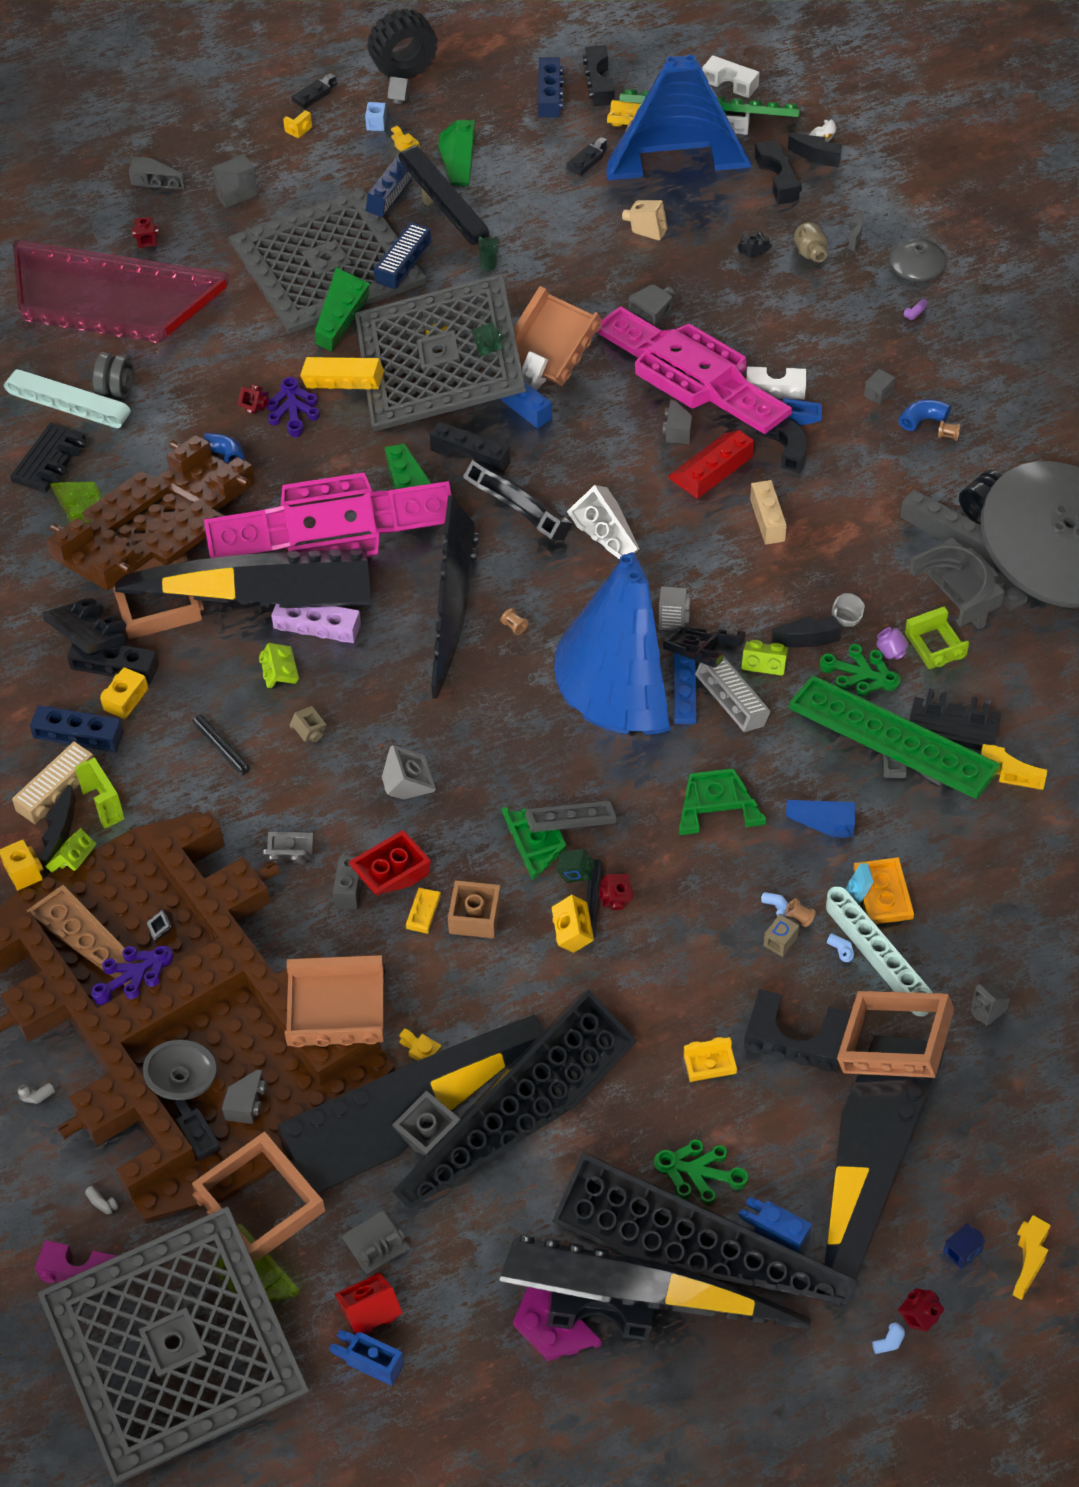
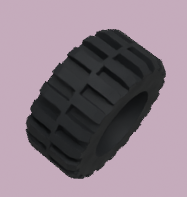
(391, 31)

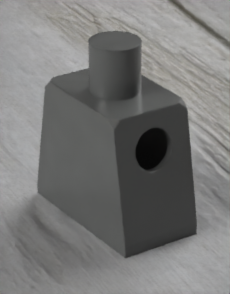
(652, 304)

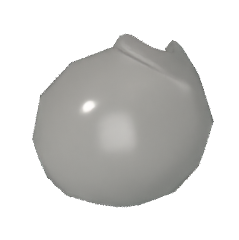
(848, 609)

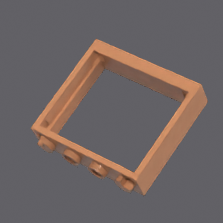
(159, 621)
(896, 1063)
(263, 1143)

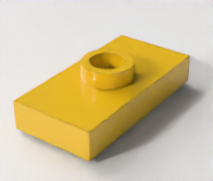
(423, 910)

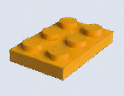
(888, 895)

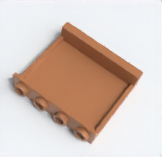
(556, 333)
(335, 1001)

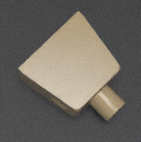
(647, 218)

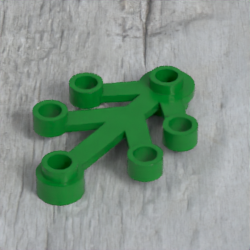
(829, 664)
(696, 1170)

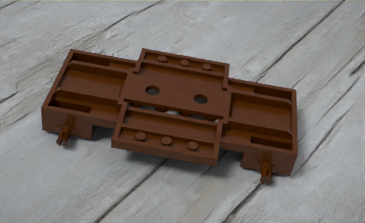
(192, 486)

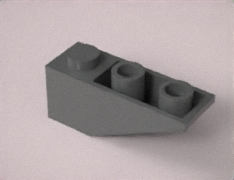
(154, 174)

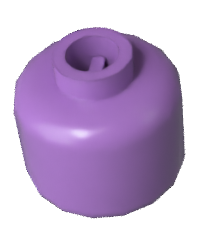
(892, 643)

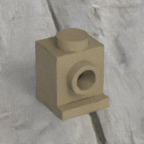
(308, 724)

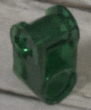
(488, 252)

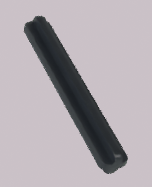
(221, 744)
(593, 893)

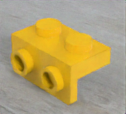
(622, 112)
(709, 1059)

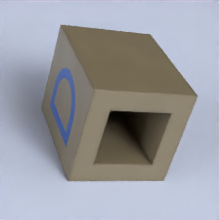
(781, 935)

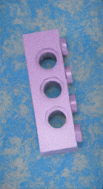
(323, 622)

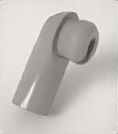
(98, 1201)

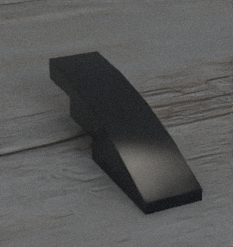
(59, 824)

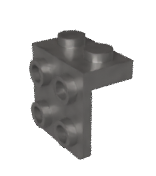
(289, 846)

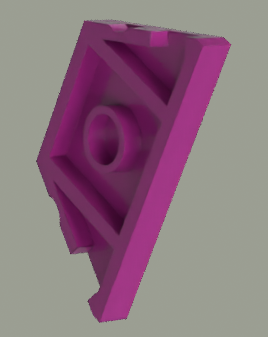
(547, 1340)

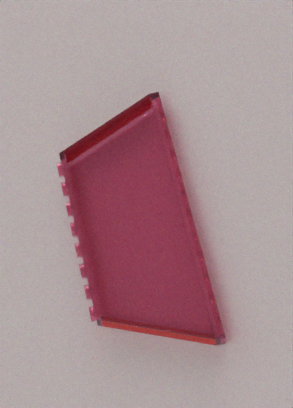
(109, 291)

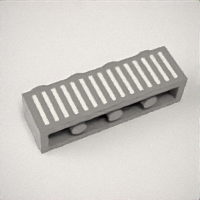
(734, 695)

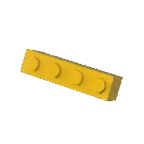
(342, 373)

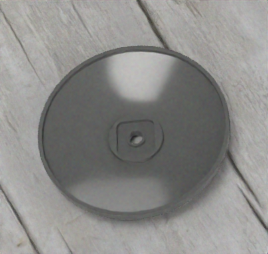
(1028, 532)

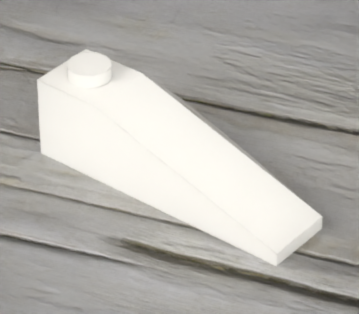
(603, 520)

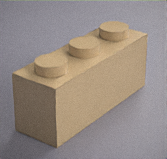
(768, 512)

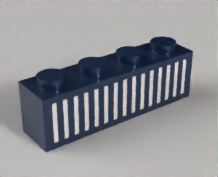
(387, 188)
(402, 255)

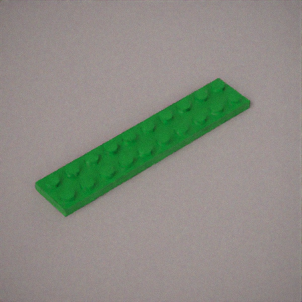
(736, 104)
(895, 737)

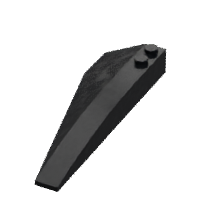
(454, 588)

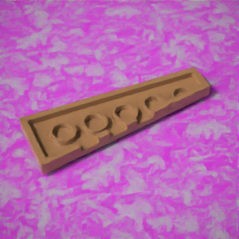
(77, 927)

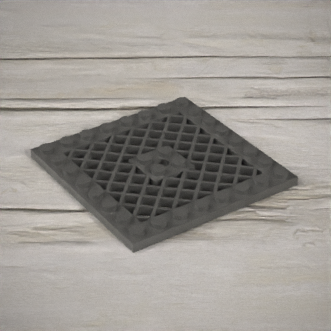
(292, 315)
(506, 382)
(60, 1299)

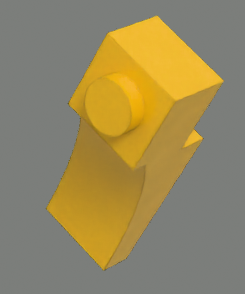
(1014, 771)
(1034, 1254)

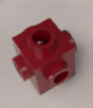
(145, 232)
(253, 398)
(615, 891)
(921, 1309)

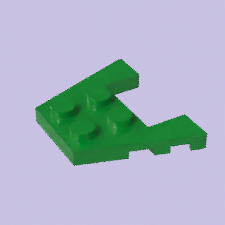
(717, 792)

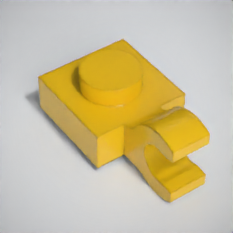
(403, 141)
(420, 1047)

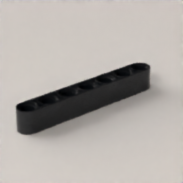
(443, 194)

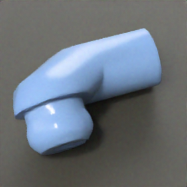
(777, 900)
(843, 946)
(891, 1341)

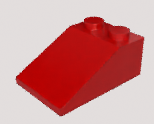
(392, 864)

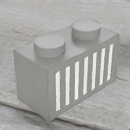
(673, 608)

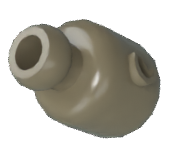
(811, 242)

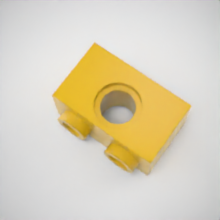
(124, 693)
(21, 864)
(572, 923)

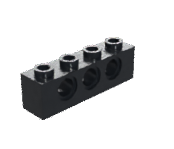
(113, 660)

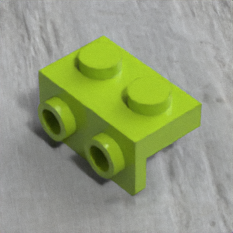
(764, 657)
(278, 664)

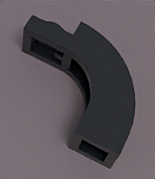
(793, 440)

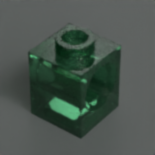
(487, 338)

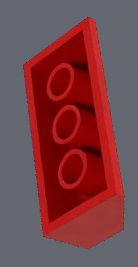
(714, 463)

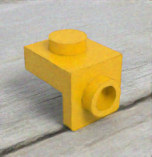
(299, 125)

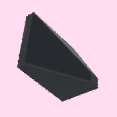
(160, 924)

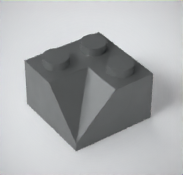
(234, 181)

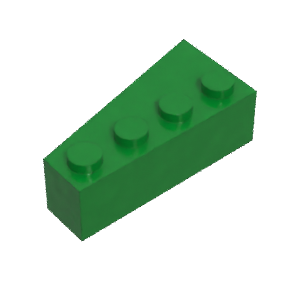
(342, 301)
(403, 468)

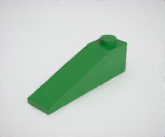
(457, 150)

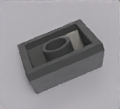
(425, 1123)

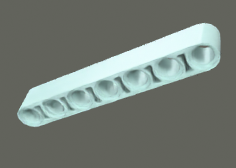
(67, 398)
(873, 941)

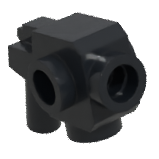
(753, 245)

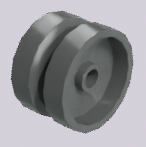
(113, 374)

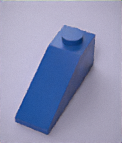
(828, 817)

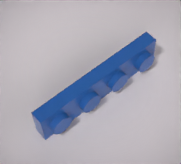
(684, 690)

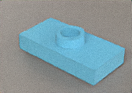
(860, 883)

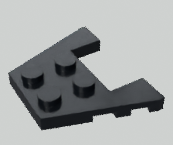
(696, 642)

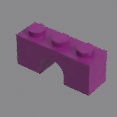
(55, 1262)

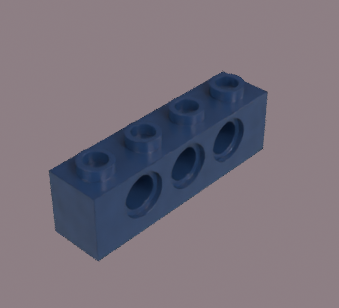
(550, 87)
(72, 726)

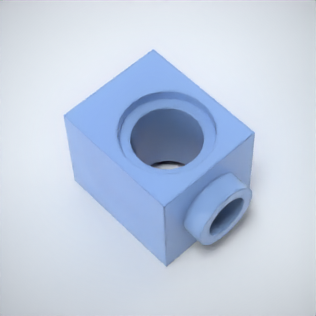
(376, 116)

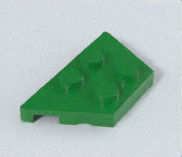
(536, 848)

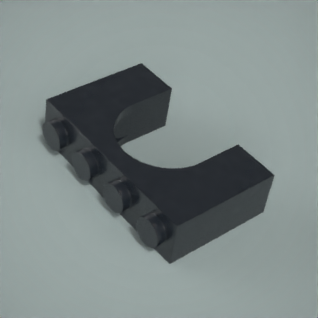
(765, 1037)

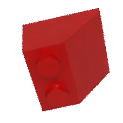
(369, 1304)

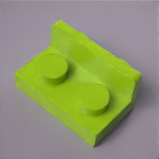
(72, 851)

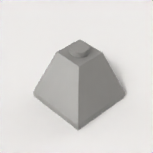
(406, 774)

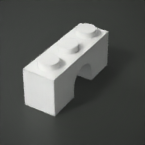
(721, 70)
(790, 386)

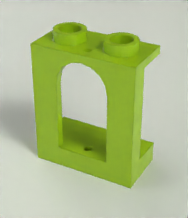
(931, 621)
(107, 803)

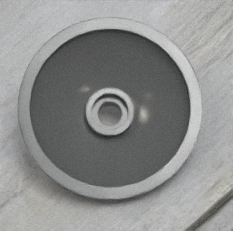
(917, 260)
(181, 1061)

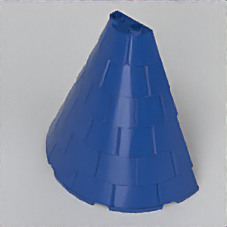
(675, 116)
(611, 656)

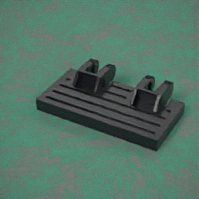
(48, 457)
(84, 627)
(966, 730)

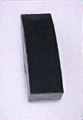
(815, 149)
(807, 632)

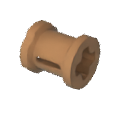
(949, 430)
(514, 621)
(800, 912)

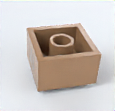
(474, 909)

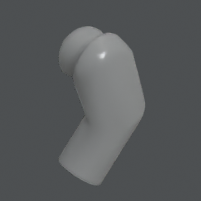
(35, 1096)

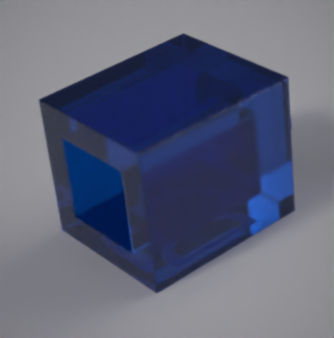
(964, 1245)

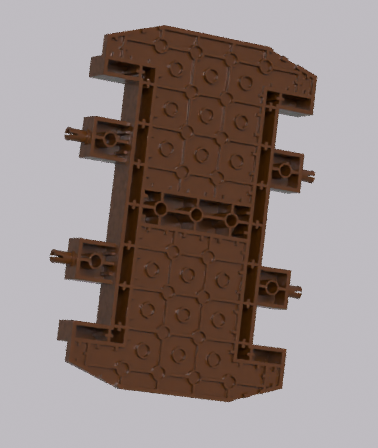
(209, 994)

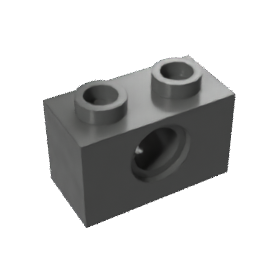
(346, 885)

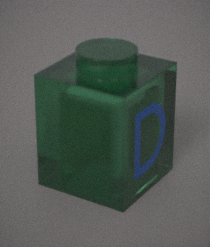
(575, 866)

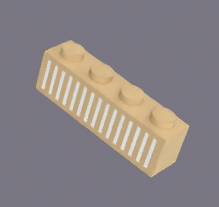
(45, 789)

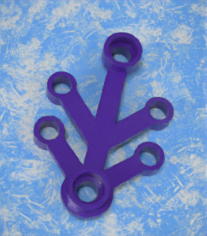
(289, 388)
(158, 958)

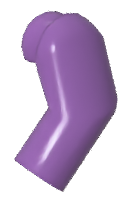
(916, 310)

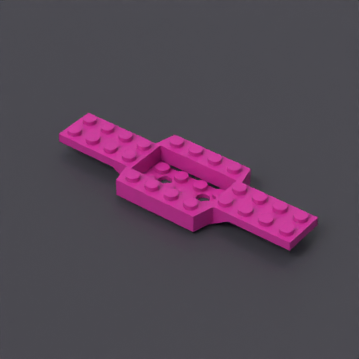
(722, 380)
(284, 527)

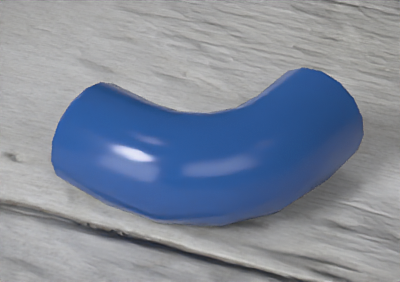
(922, 410)
(225, 446)

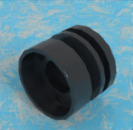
(974, 495)

